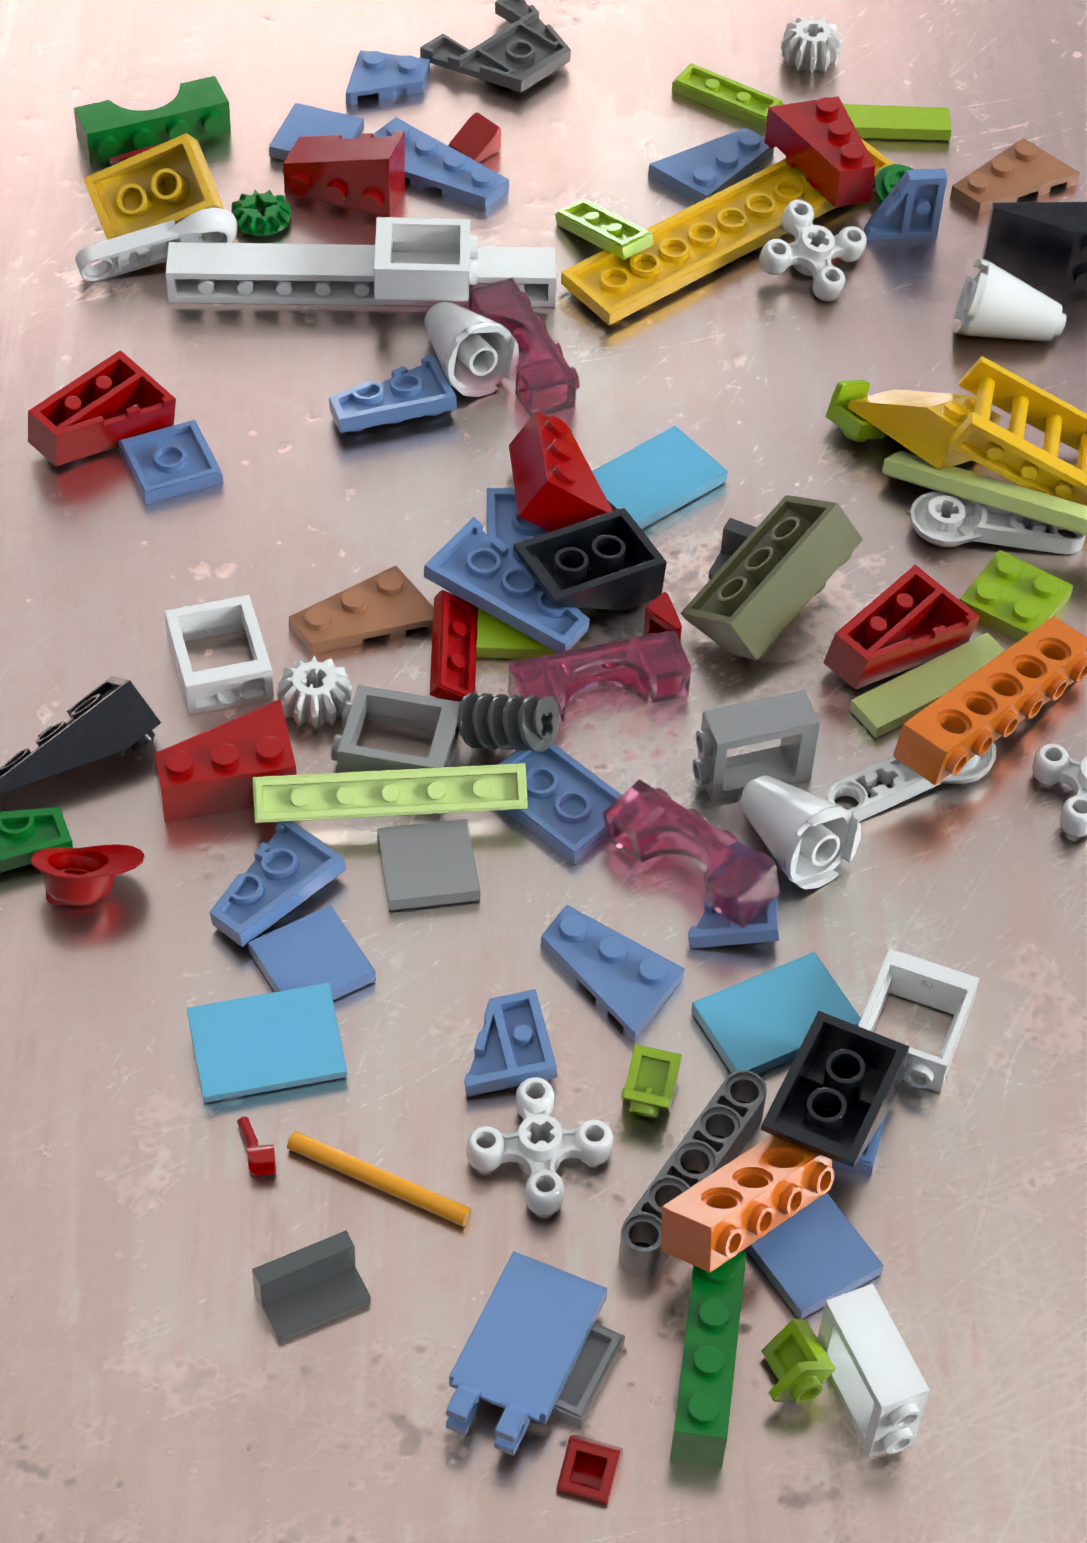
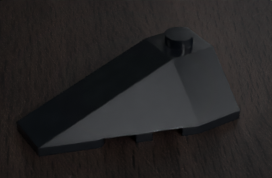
(100, 726)

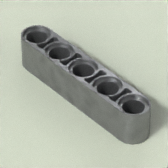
(695, 1152)

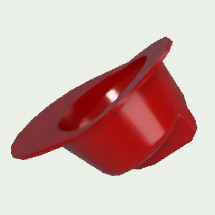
(83, 873)

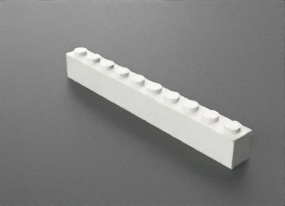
(333, 273)

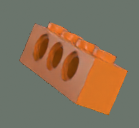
(743, 1202)

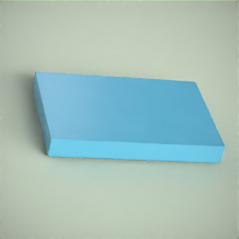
(659, 476)
(770, 1014)
(266, 1042)

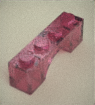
(544, 376)
(645, 665)
(651, 824)

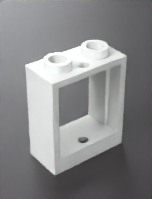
(424, 281)
(205, 689)
(948, 992)
(873, 1371)

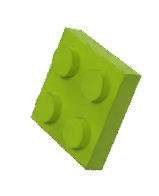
(1015, 595)

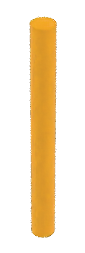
(379, 1178)

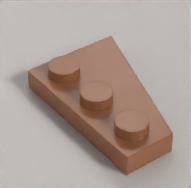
(1012, 174)
(369, 609)

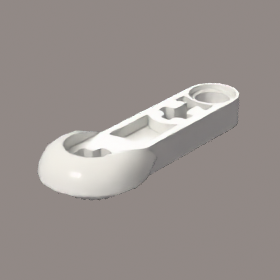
(150, 244)
(984, 524)
(904, 783)

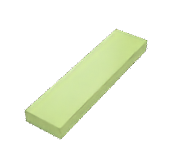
(911, 692)

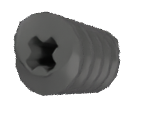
(508, 722)

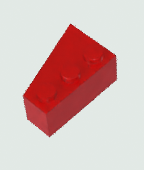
(825, 147)
(348, 173)
(99, 410)
(552, 476)
(900, 630)
(218, 766)

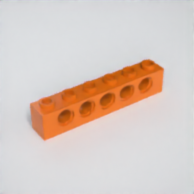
(993, 701)

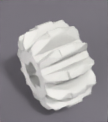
(811, 44)
(314, 692)

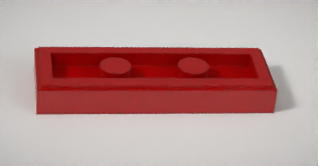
(453, 647)

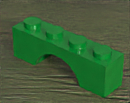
(112, 130)
(708, 1364)

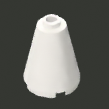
(1006, 307)
(471, 348)
(801, 830)

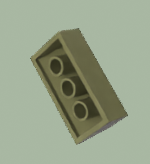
(773, 575)

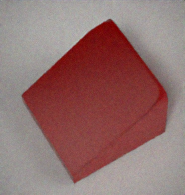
(477, 138)
(661, 616)
(589, 1468)

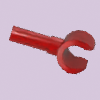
(260, 1158)

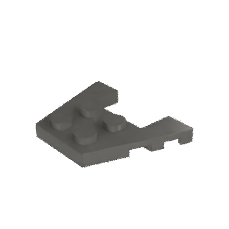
(509, 58)

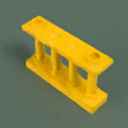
(1007, 450)

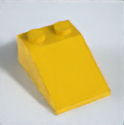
(153, 187)
(920, 421)

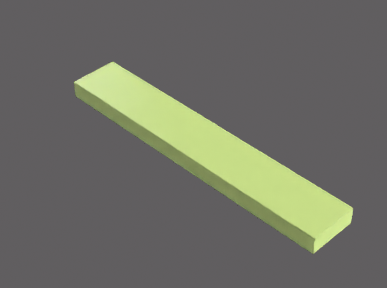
(988, 492)
(390, 793)

